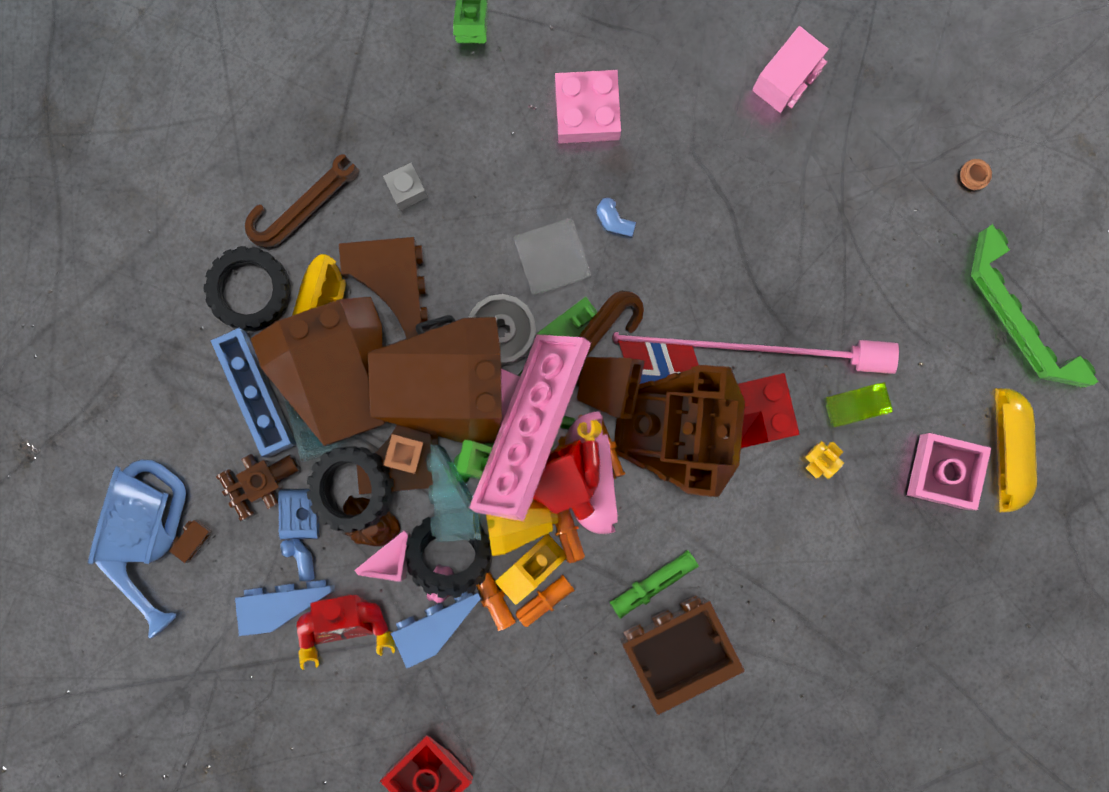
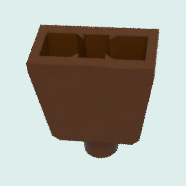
(610, 384)

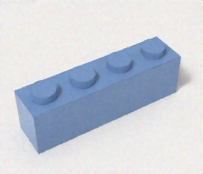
(253, 393)

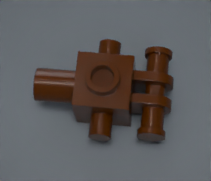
(258, 482)

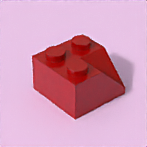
(767, 411)
(427, 769)

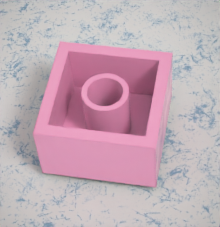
(794, 64)
(587, 106)
(949, 471)

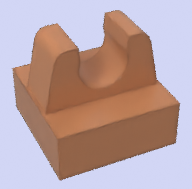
(403, 454)

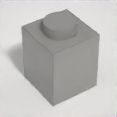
(405, 186)

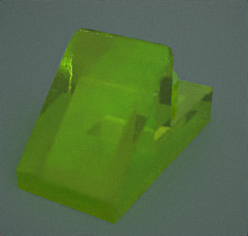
(858, 404)

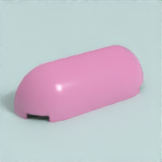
(604, 497)

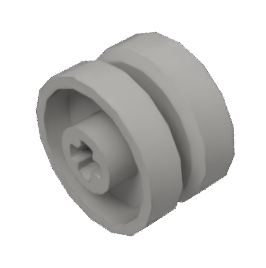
(517, 319)

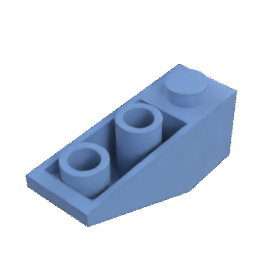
(267, 612)
(426, 636)

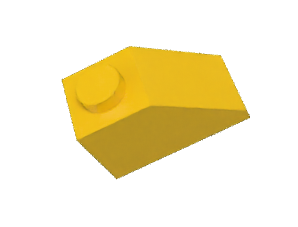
(531, 569)

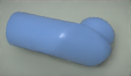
(611, 220)
(303, 556)

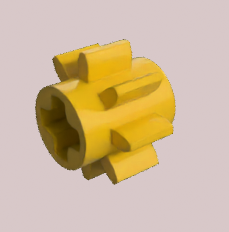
(824, 459)

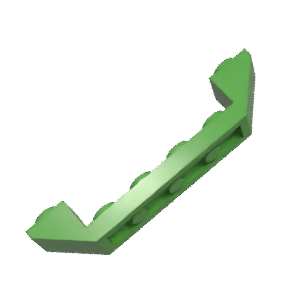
(1075, 371)

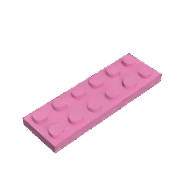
(530, 426)

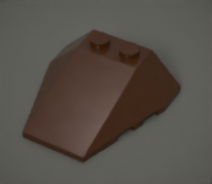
(323, 365)
(441, 381)
(687, 429)

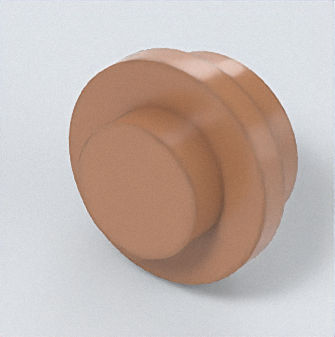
(975, 174)

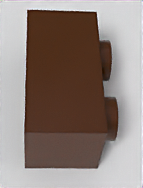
(190, 541)

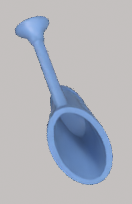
(134, 531)

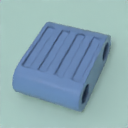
(296, 516)

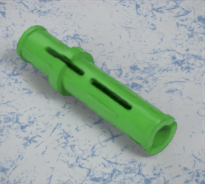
(652, 585)

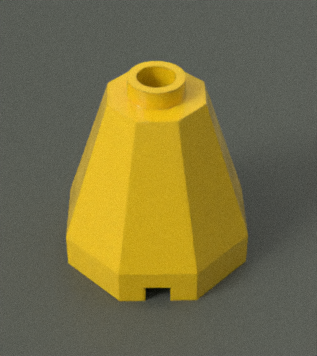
(511, 534)

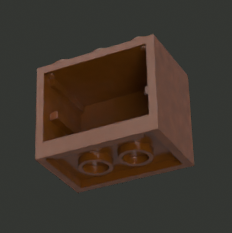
(681, 654)

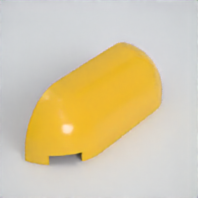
(320, 284)
(1015, 449)

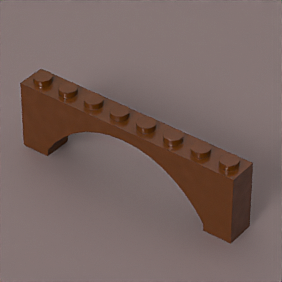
(392, 273)

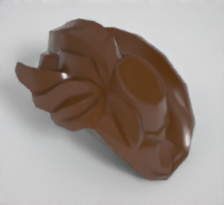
(375, 535)

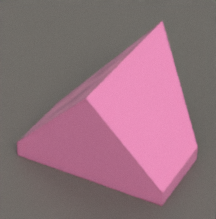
(389, 561)

